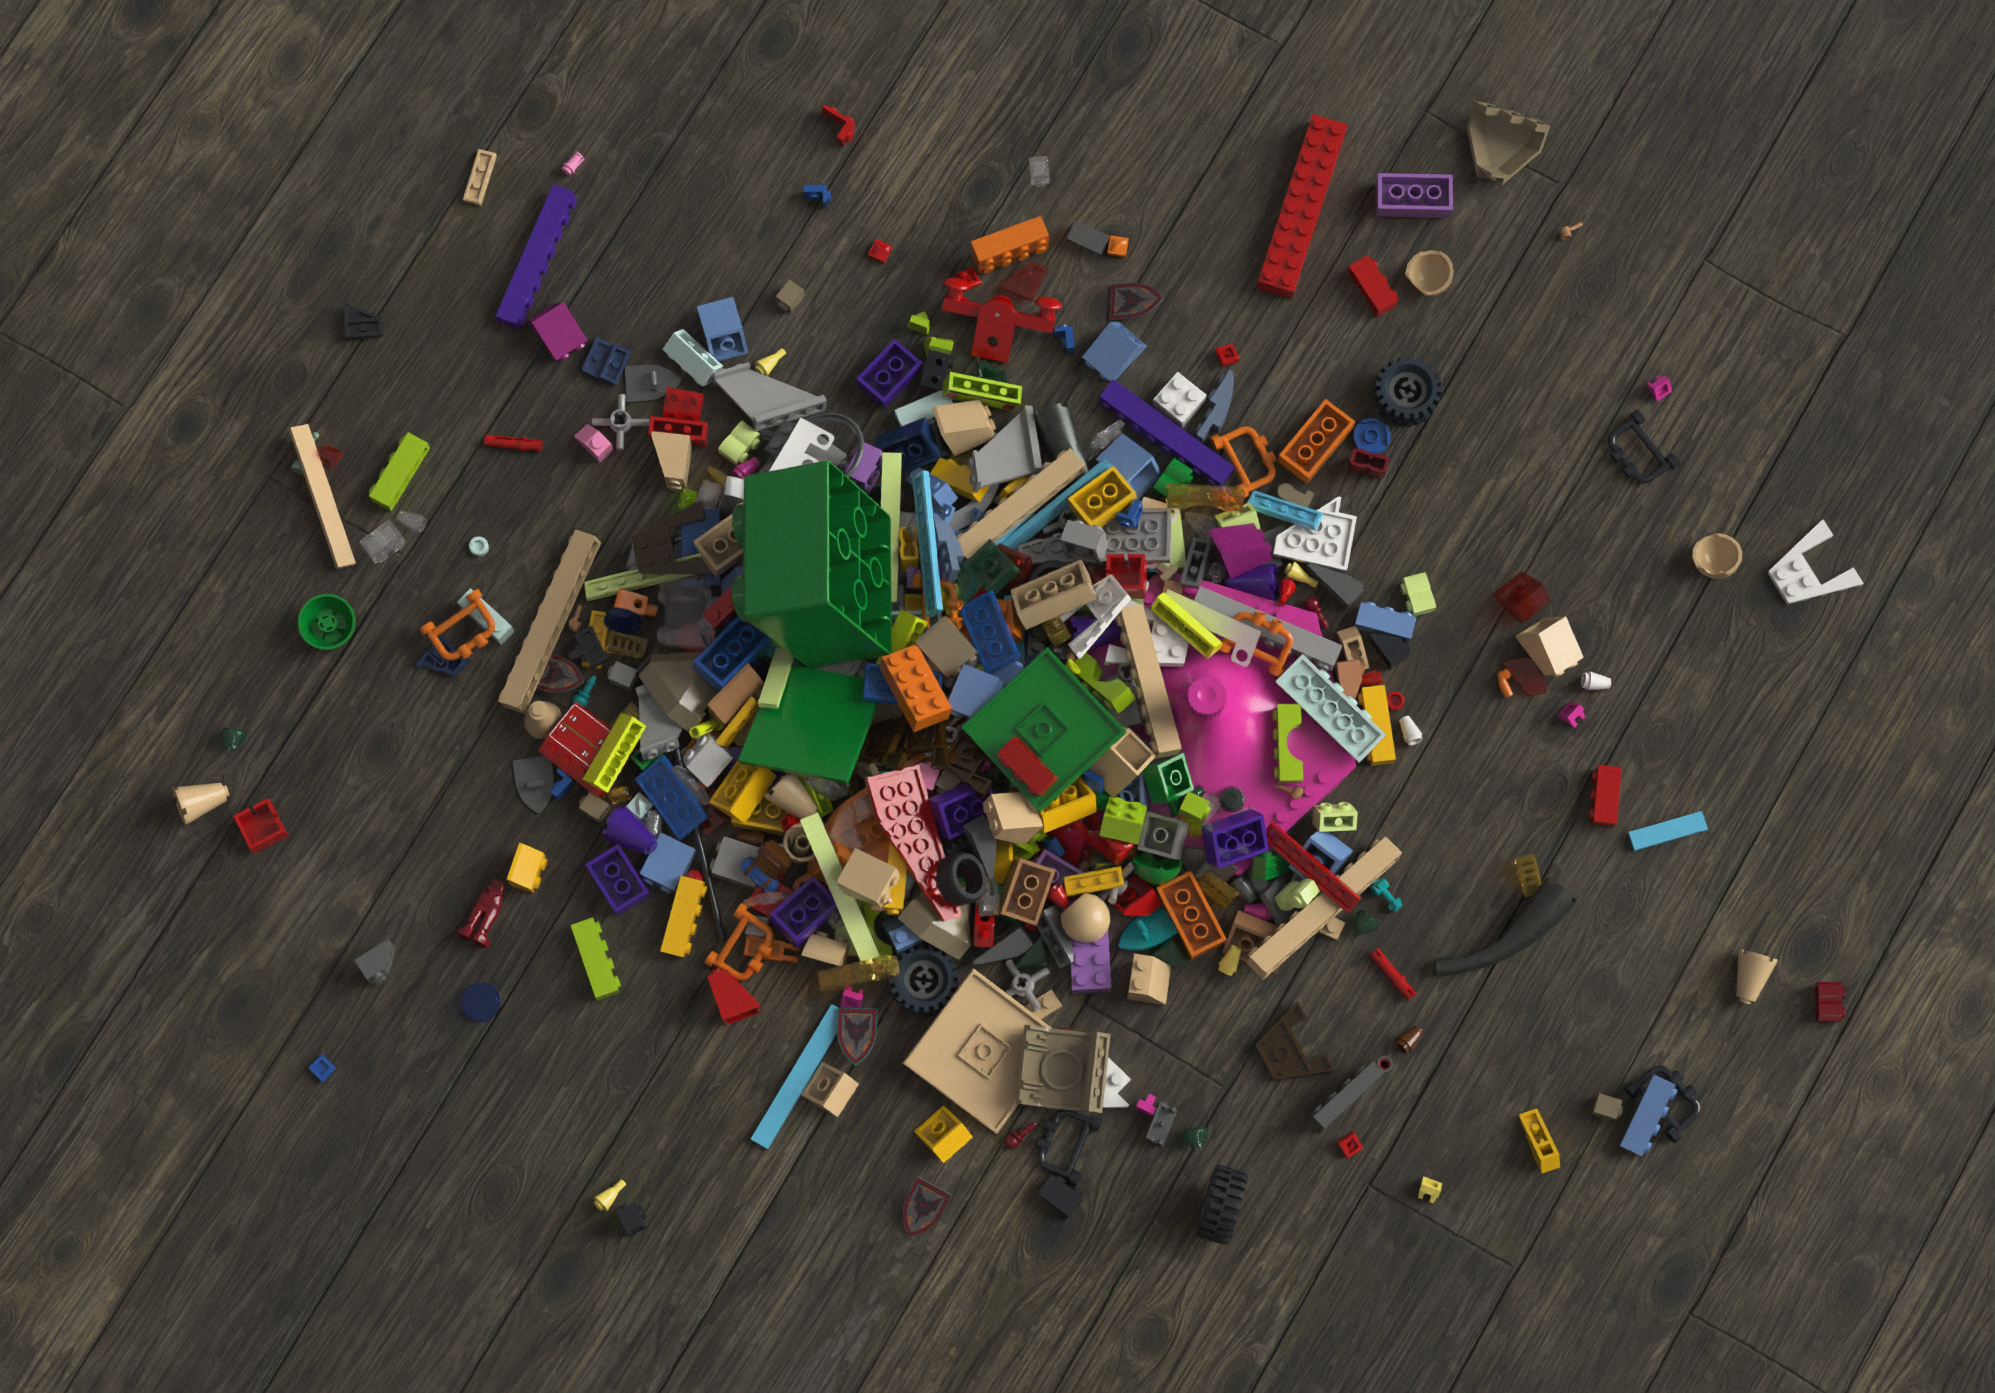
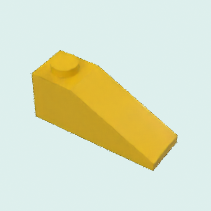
(1540, 1141)

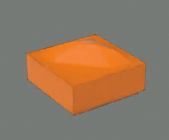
(1118, 246)

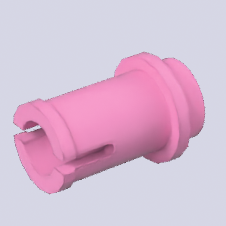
(569, 167)

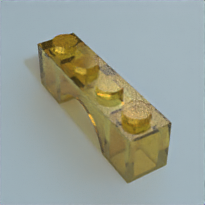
(1223, 497)
(858, 972)

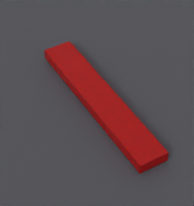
(1311, 868)

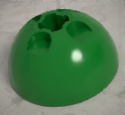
(322, 614)

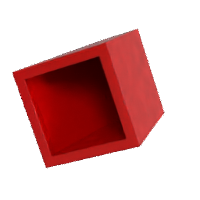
(731, 997)

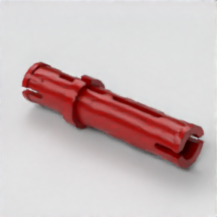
(514, 443)
(1394, 976)

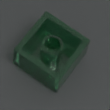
(993, 566)

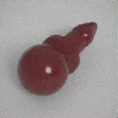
(1312, 604)
(1013, 1140)

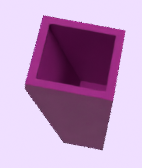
(558, 331)
(1240, 548)

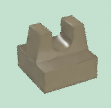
(1165, 573)

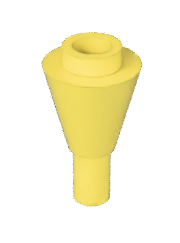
(766, 364)
(1295, 572)
(605, 1199)

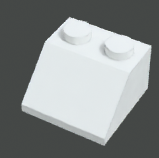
(707, 758)

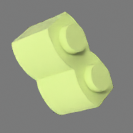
(739, 443)
(1418, 594)
(1296, 894)

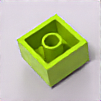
(1123, 820)

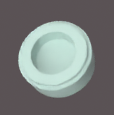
(478, 546)

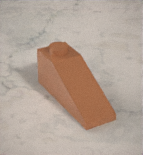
(1349, 676)

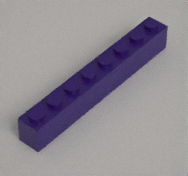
(536, 256)
(1166, 434)

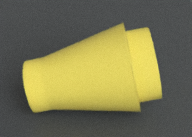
(1230, 961)

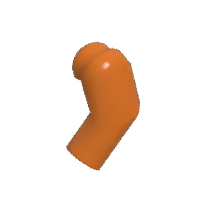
(1503, 684)

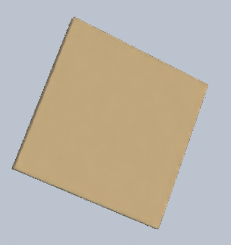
(976, 1050)

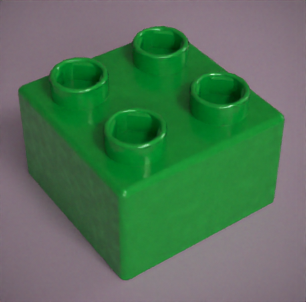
(814, 565)

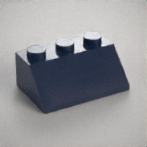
(914, 441)

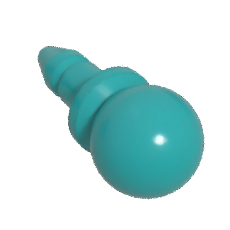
(583, 694)

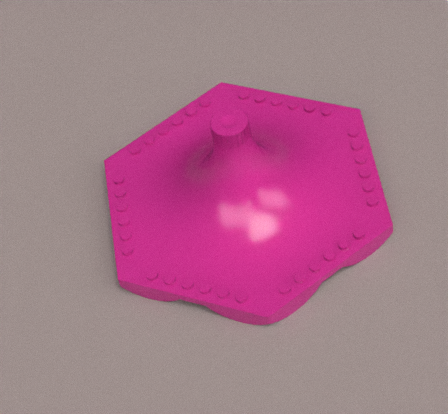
(1229, 726)

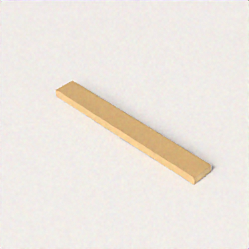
(322, 496)

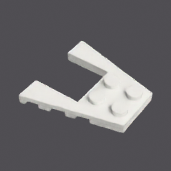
(1796, 579)
(1109, 602)
(1168, 644)

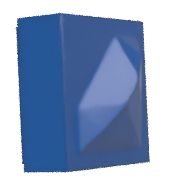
(1094, 782)
(1053, 846)

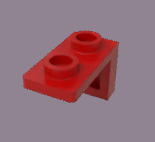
(846, 133)

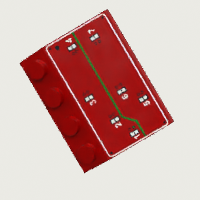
(576, 743)

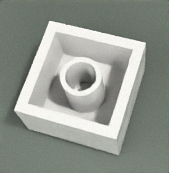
(1179, 400)

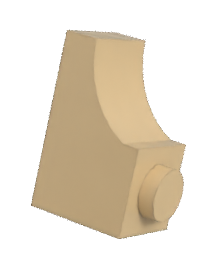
(1353, 645)

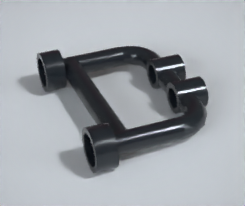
(1629, 468)
(1687, 1093)
(1051, 1127)

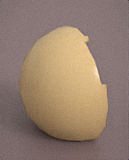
(1430, 272)
(1717, 556)
(1086, 919)

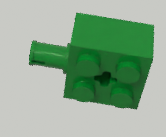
(1168, 780)

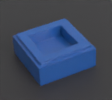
(322, 1068)

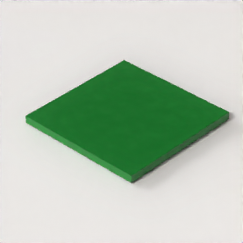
(1052, 718)
(814, 728)

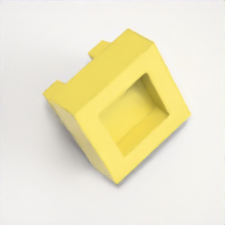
(1430, 1187)

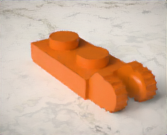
(753, 943)

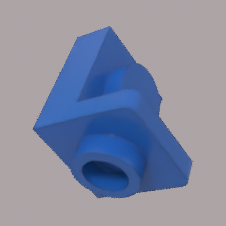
(814, 192)
(1067, 337)
(1132, 515)
(562, 786)

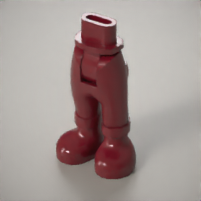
(489, 903)

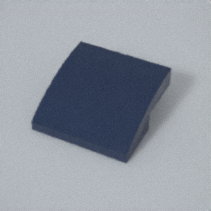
(605, 361)

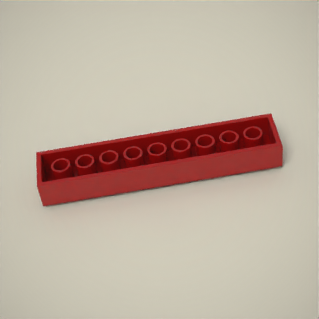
(1302, 206)

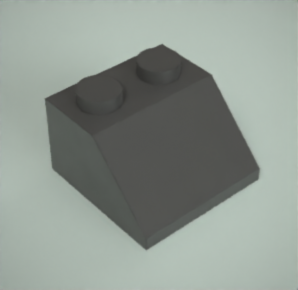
(377, 962)

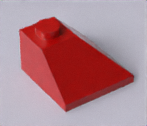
(1137, 899)

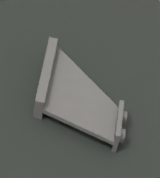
(766, 399)
(1009, 454)
(660, 731)

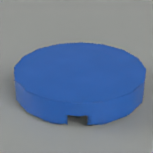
(1371, 435)

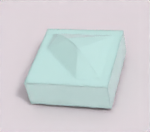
(640, 806)

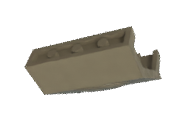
(1063, 1069)

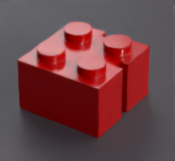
(1132, 577)
(262, 828)

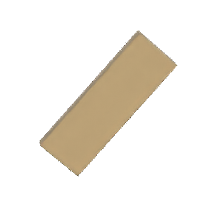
(479, 177)

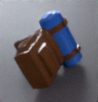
(767, 866)

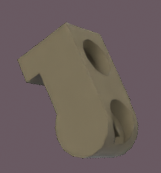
(1288, 493)

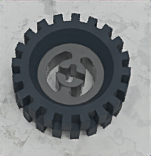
(1413, 375)
(926, 959)

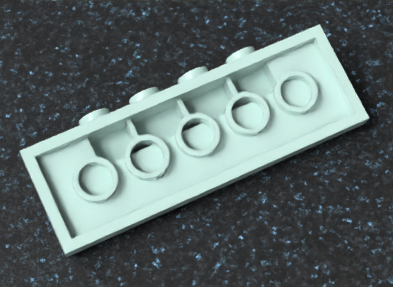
(1331, 708)

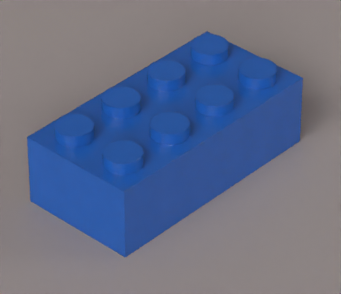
(730, 653)

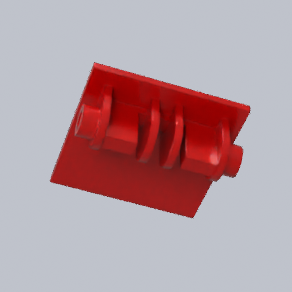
(682, 404)

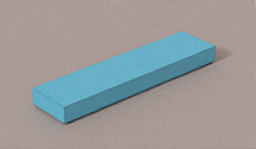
(1285, 510)
(1667, 831)

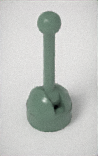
(296, 467)

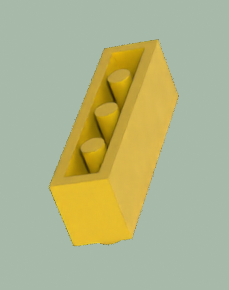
(1375, 703)
(683, 916)

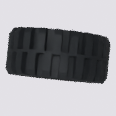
(1222, 1204)

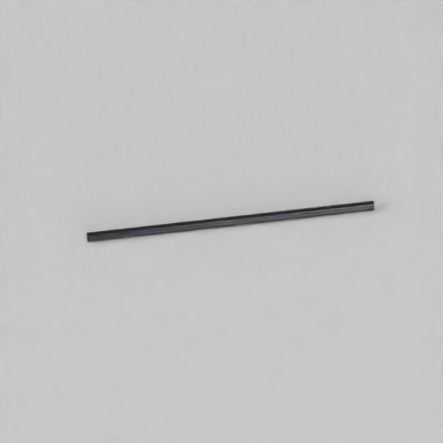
(704, 867)

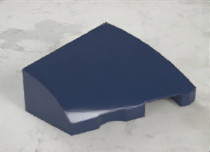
(433, 660)

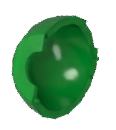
(1156, 871)

